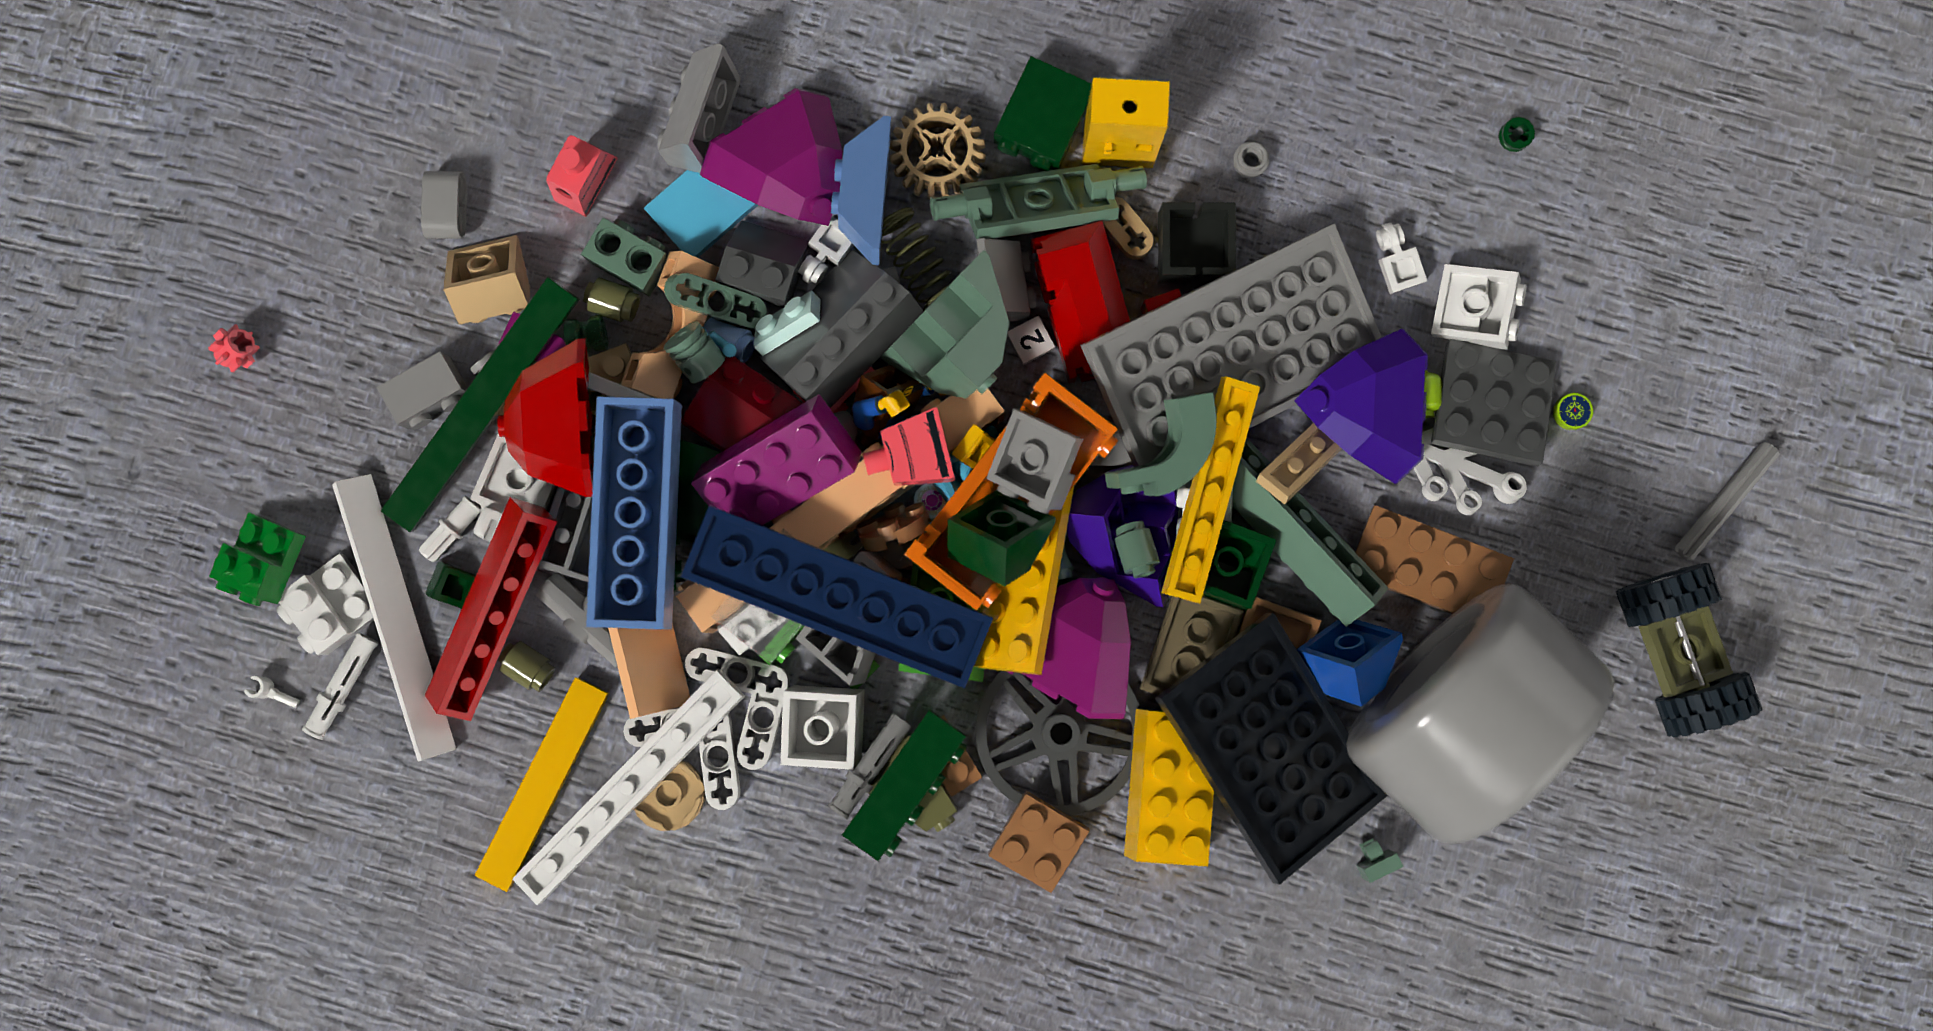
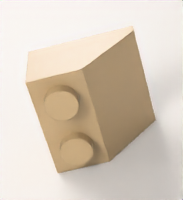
(486, 280)

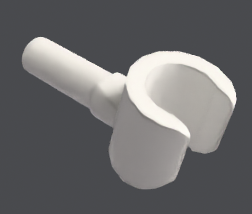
(267, 690)

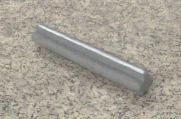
(1727, 501)

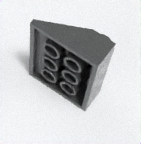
(859, 320)

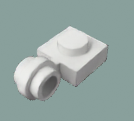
(830, 245)
(1401, 268)

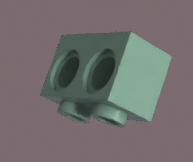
(623, 261)

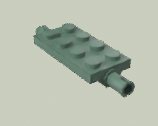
(1039, 200)

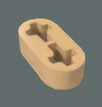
(1135, 225)

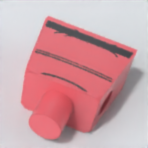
(579, 172)
(913, 452)

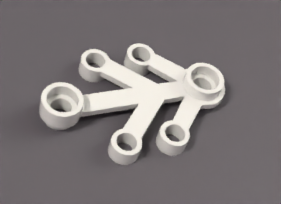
(1453, 464)

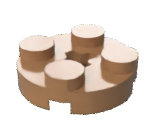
(896, 524)

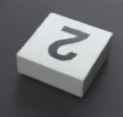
(1030, 340)

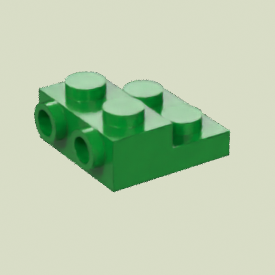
(258, 561)

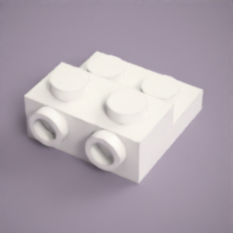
(1478, 306)
(327, 606)

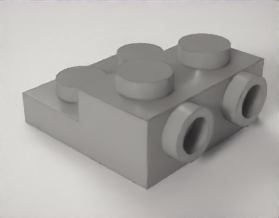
(1035, 462)

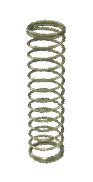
(897, 220)

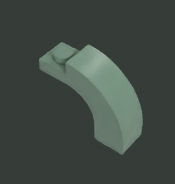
(1187, 447)

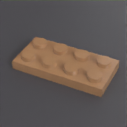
(1428, 561)

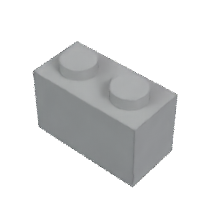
(423, 391)

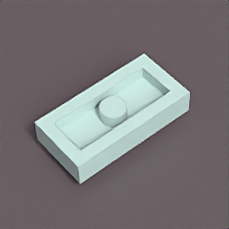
(787, 323)

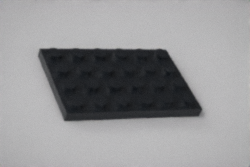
(1270, 747)

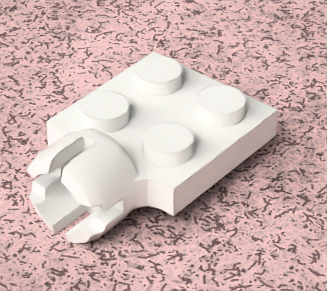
(501, 480)

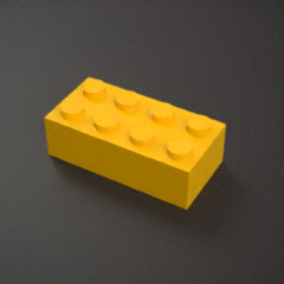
(1167, 797)

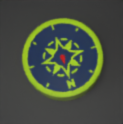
(1573, 411)

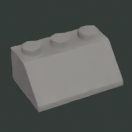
(700, 108)

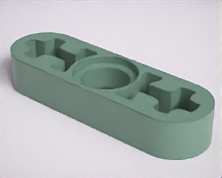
(689, 302)

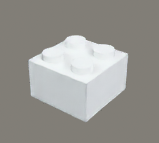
(822, 727)

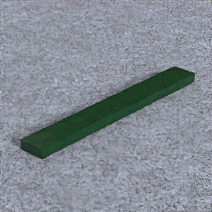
(479, 405)

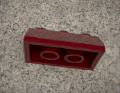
(735, 404)

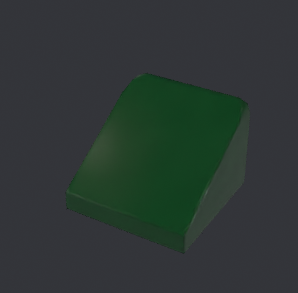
(450, 584)

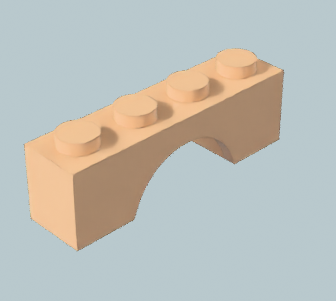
(654, 370)

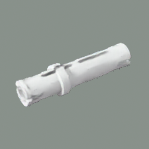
(318, 721)

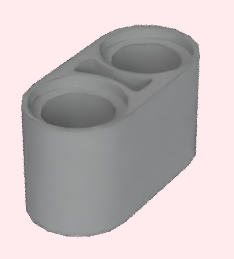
(444, 204)

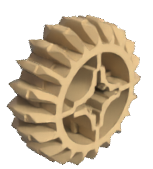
(955, 129)

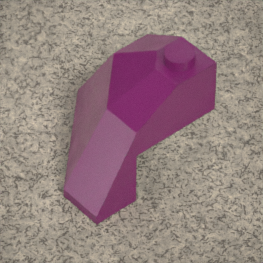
(781, 157)
(1088, 649)

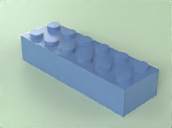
(634, 513)

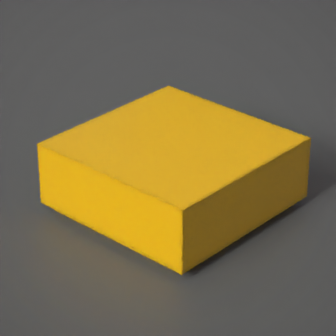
(973, 446)

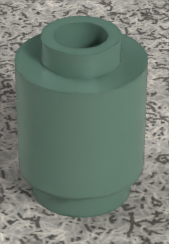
(1136, 549)

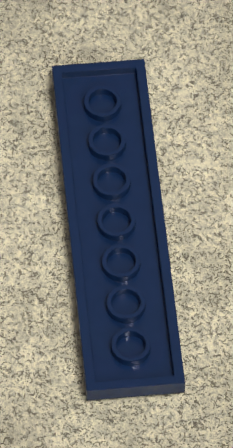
(836, 596)

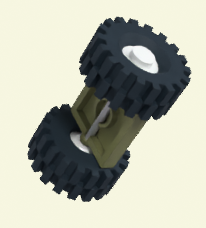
(1688, 652)

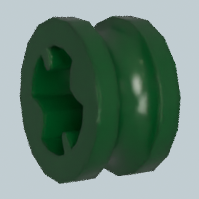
(1514, 123)

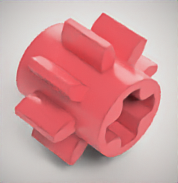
(233, 348)

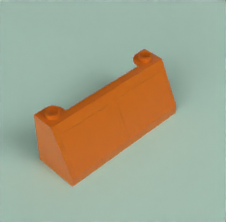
(1050, 403)

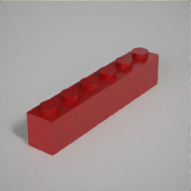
(490, 609)

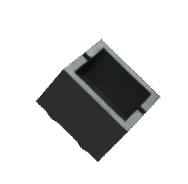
(1196, 245)

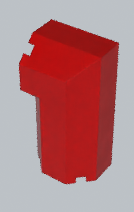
(1081, 290)

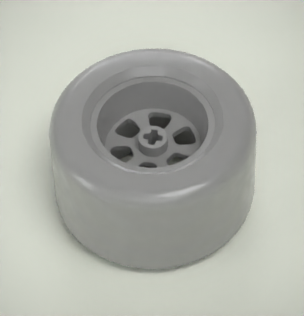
(1481, 715)

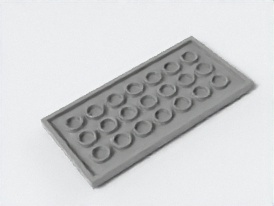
(1260, 324)

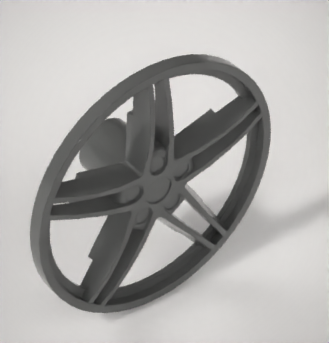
(1056, 733)

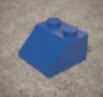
(1352, 660)

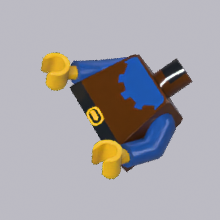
(884, 400)

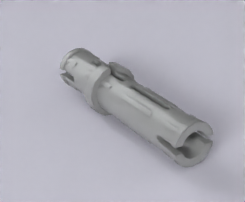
(869, 766)

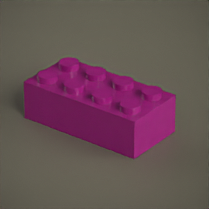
(779, 464)

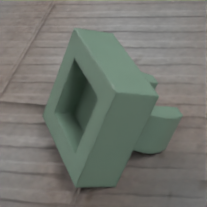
(1378, 862)

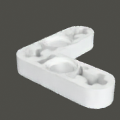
(760, 698)
(721, 737)

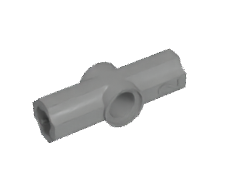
(572, 608)

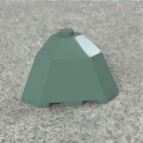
(958, 336)

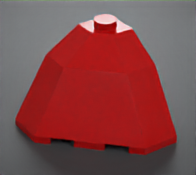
(551, 420)

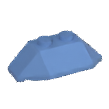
(863, 188)

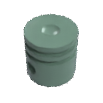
(694, 352)

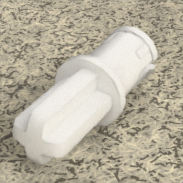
(449, 529)

